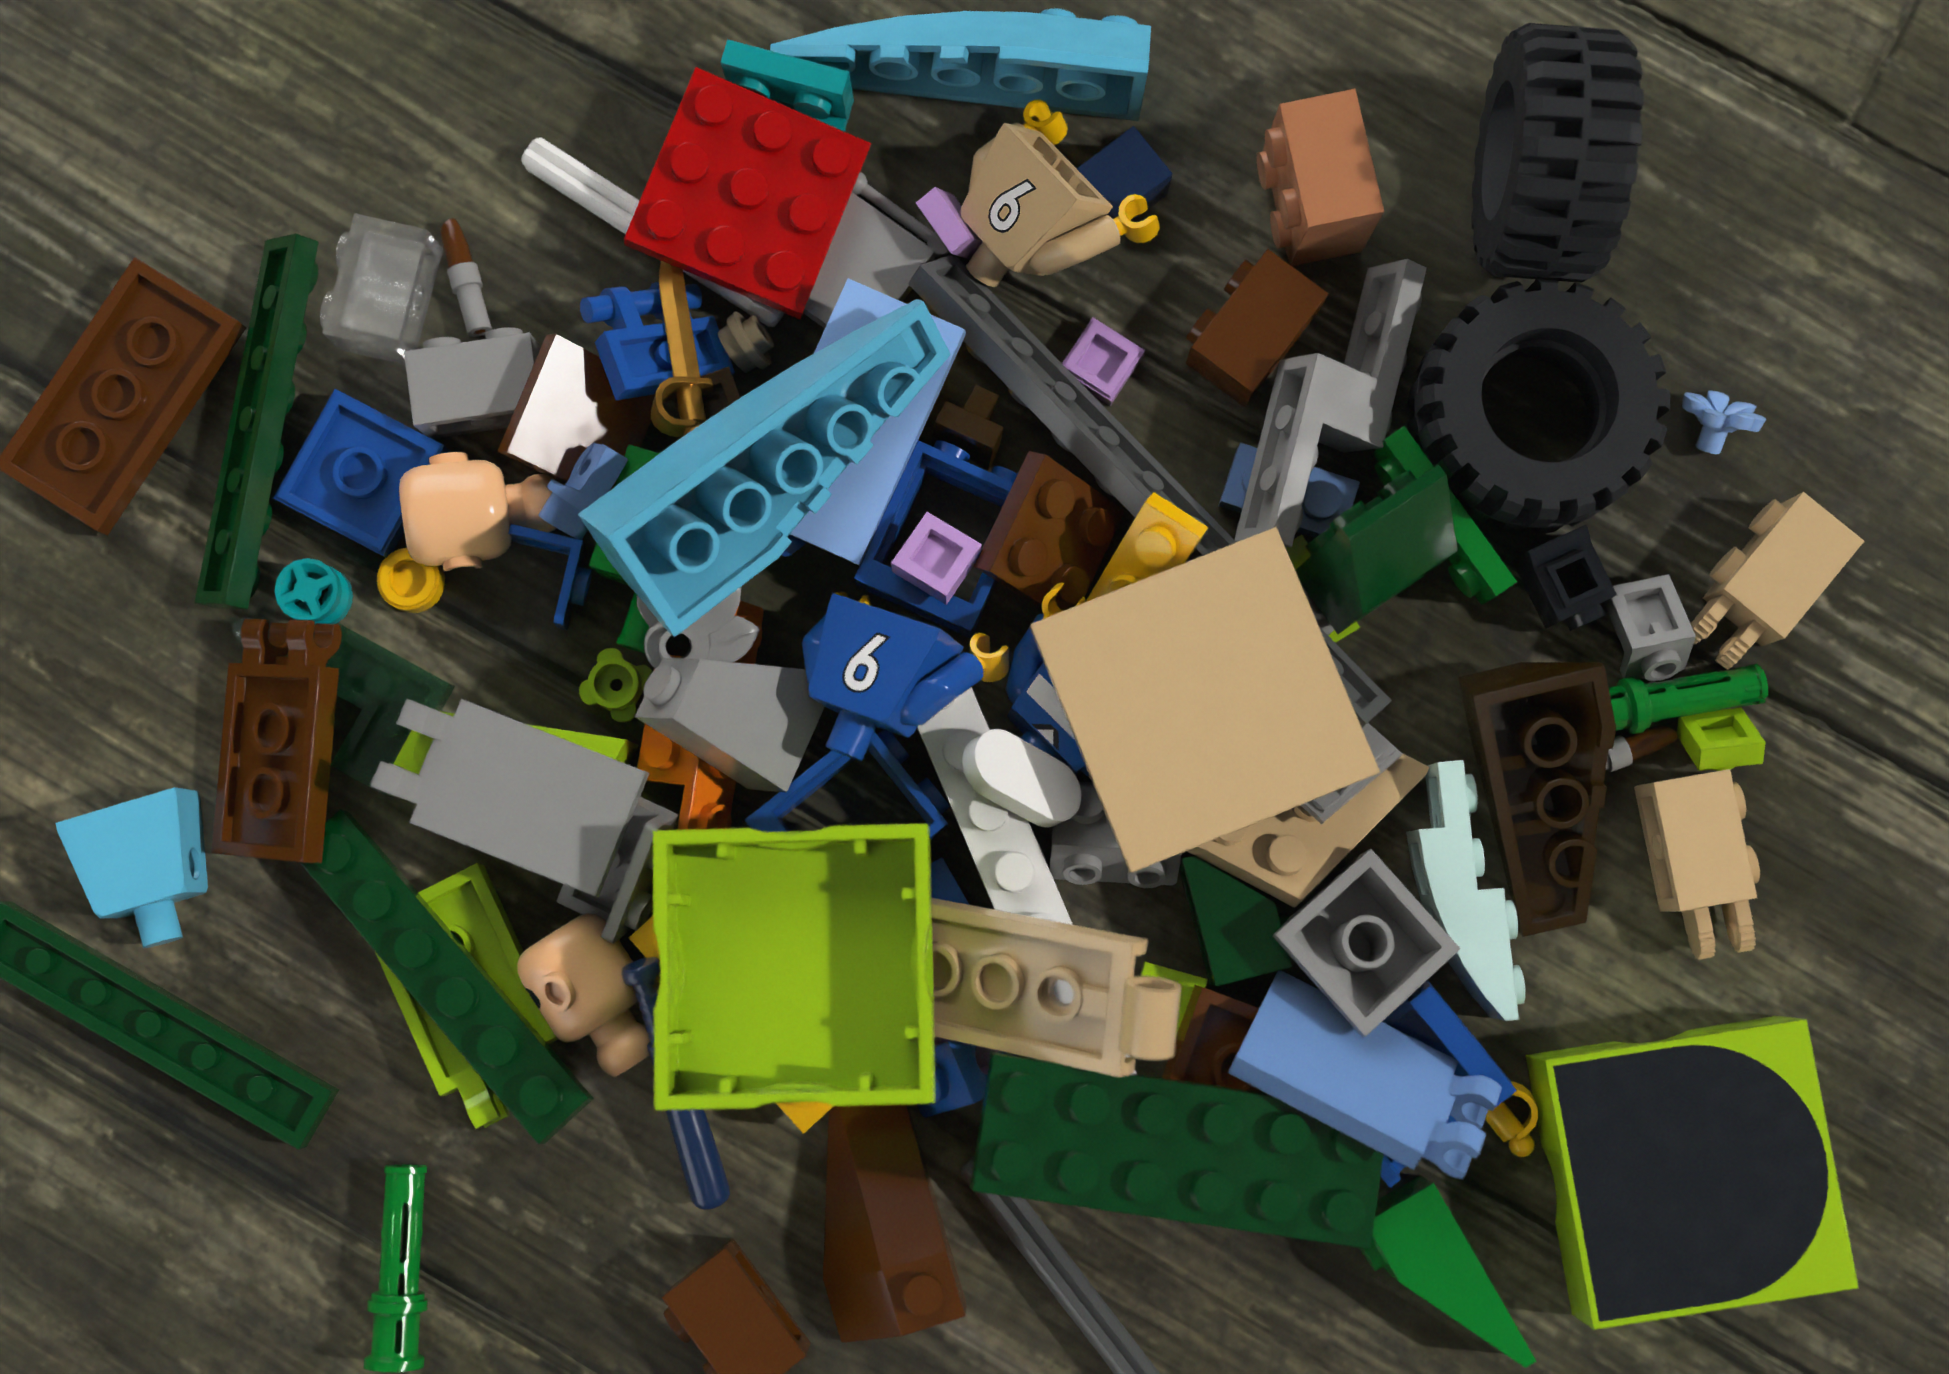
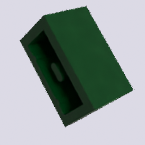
(1380, 547)

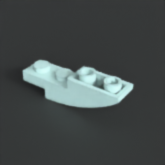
(1446, 876)

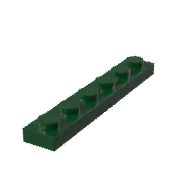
(256, 423)
(447, 980)
(161, 1028)

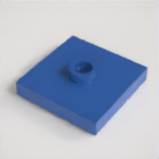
(353, 472)

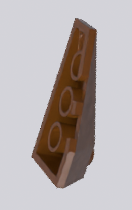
(884, 1233)

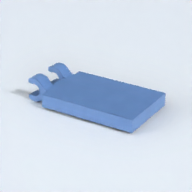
(1370, 1087)

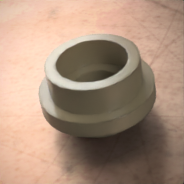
(746, 342)

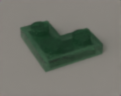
(380, 686)

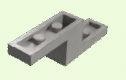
(1332, 401)

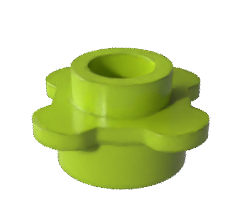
(598, 686)

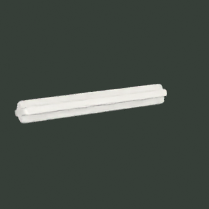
(614, 207)

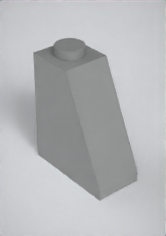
(734, 717)

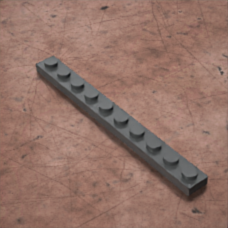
(1084, 424)

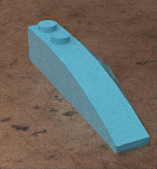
(993, 58)
(742, 481)

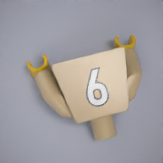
(1037, 206)

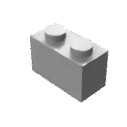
(470, 383)

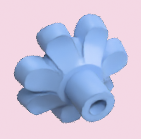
(1720, 418)

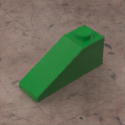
(1431, 1257)

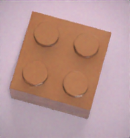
(1320, 178)

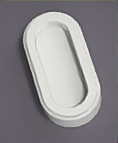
(1021, 778)

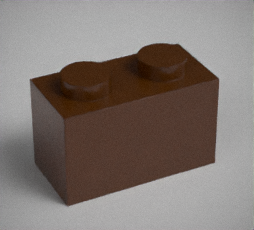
(1255, 326)
(734, 1317)

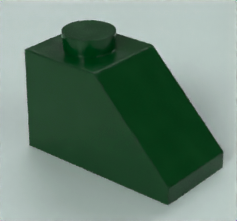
(1232, 924)

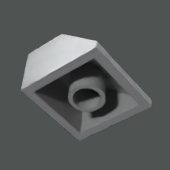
(1365, 941)

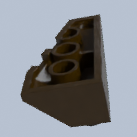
(1542, 764)

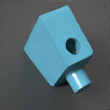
(141, 859)

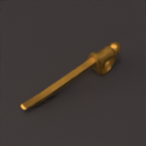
(686, 381)

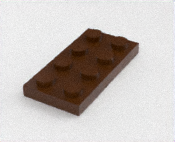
(120, 396)

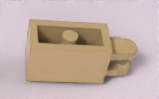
(1775, 575)
(1701, 855)

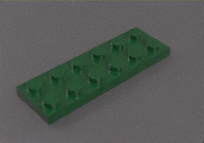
(1171, 1152)

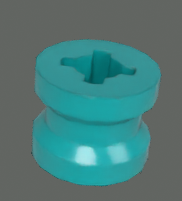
(301, 586)

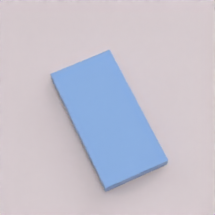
(864, 490)

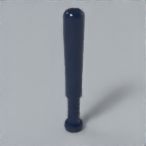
(689, 1128)

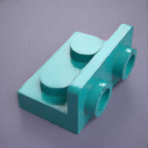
(791, 81)

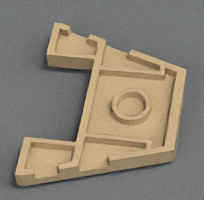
(1296, 852)

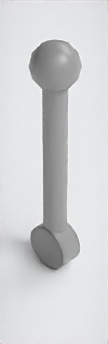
(932, 238)

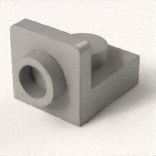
(1651, 628)

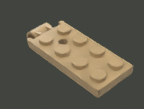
(998, 990)

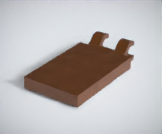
(277, 742)

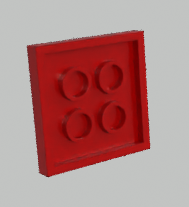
(747, 193)

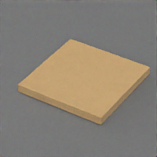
(1203, 699)

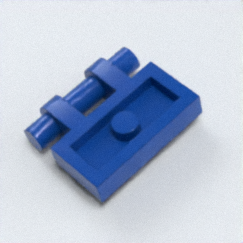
(639, 355)

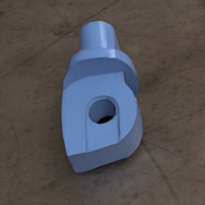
(589, 480)

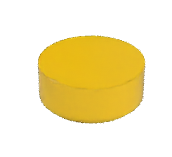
(408, 583)

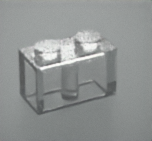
(381, 288)

